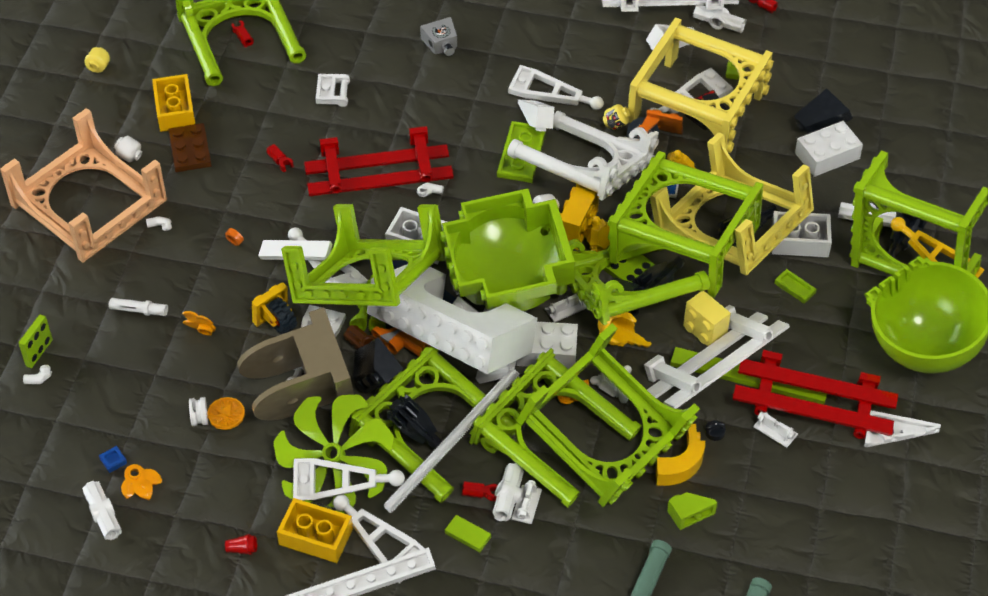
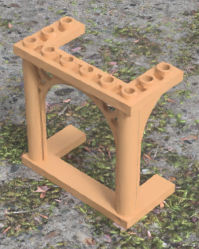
(78, 231)

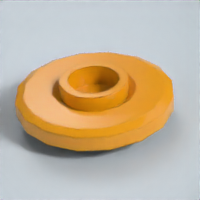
(226, 413)

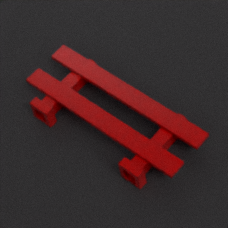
(421, 153)
(864, 392)

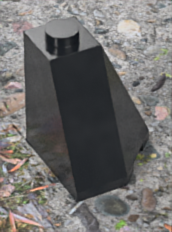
(821, 113)

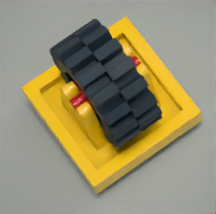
(274, 309)

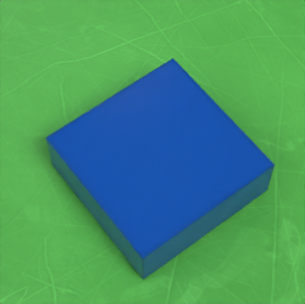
(113, 459)

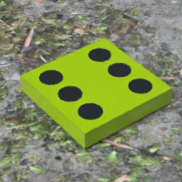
(629, 268)
(35, 341)

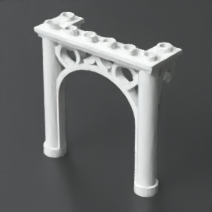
(607, 176)

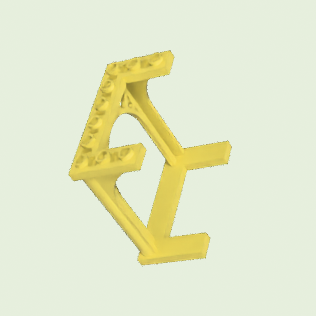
(713, 118)
(748, 252)

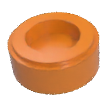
(234, 236)

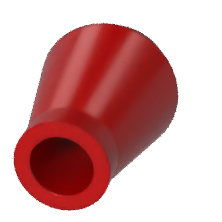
(244, 544)

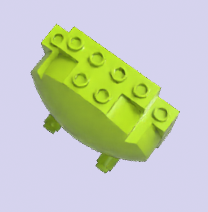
(508, 251)

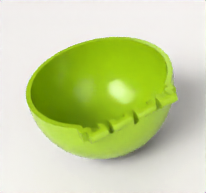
(930, 316)

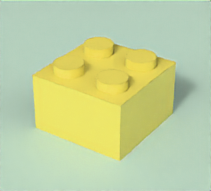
(706, 318)

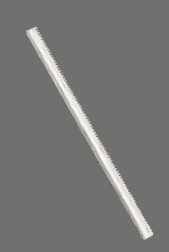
(450, 440)

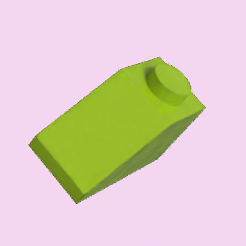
(690, 509)

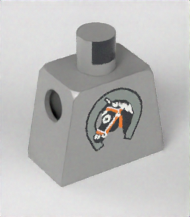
(440, 36)

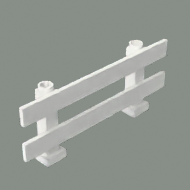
(632, 5)
(690, 385)

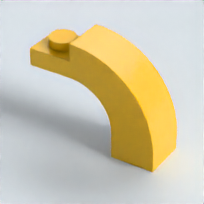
(682, 467)

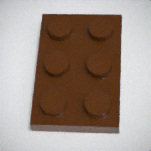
(189, 147)

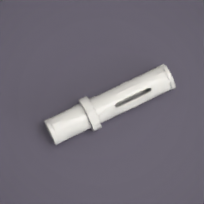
(138, 306)

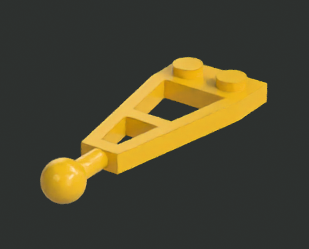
(899, 225)

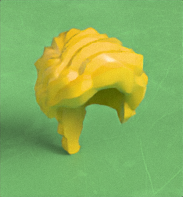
(625, 331)

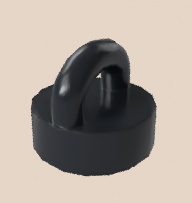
(715, 430)

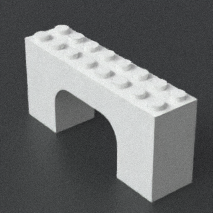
(476, 338)

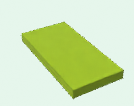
(516, 168)

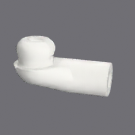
(429, 188)
(158, 221)
(39, 378)

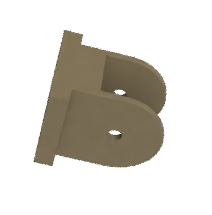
(307, 347)

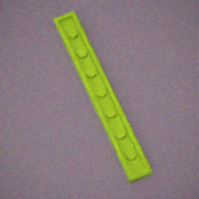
(681, 356)

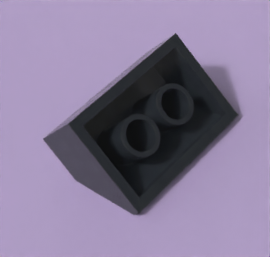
(374, 366)

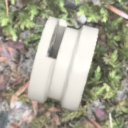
(198, 411)

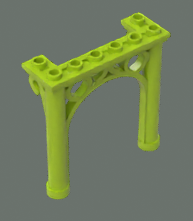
(191, 14)
(610, 298)
(440, 371)
(495, 437)

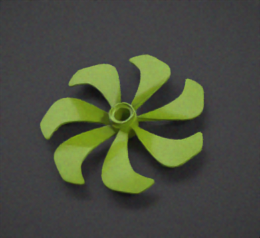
(342, 408)

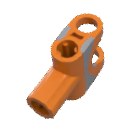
(396, 339)

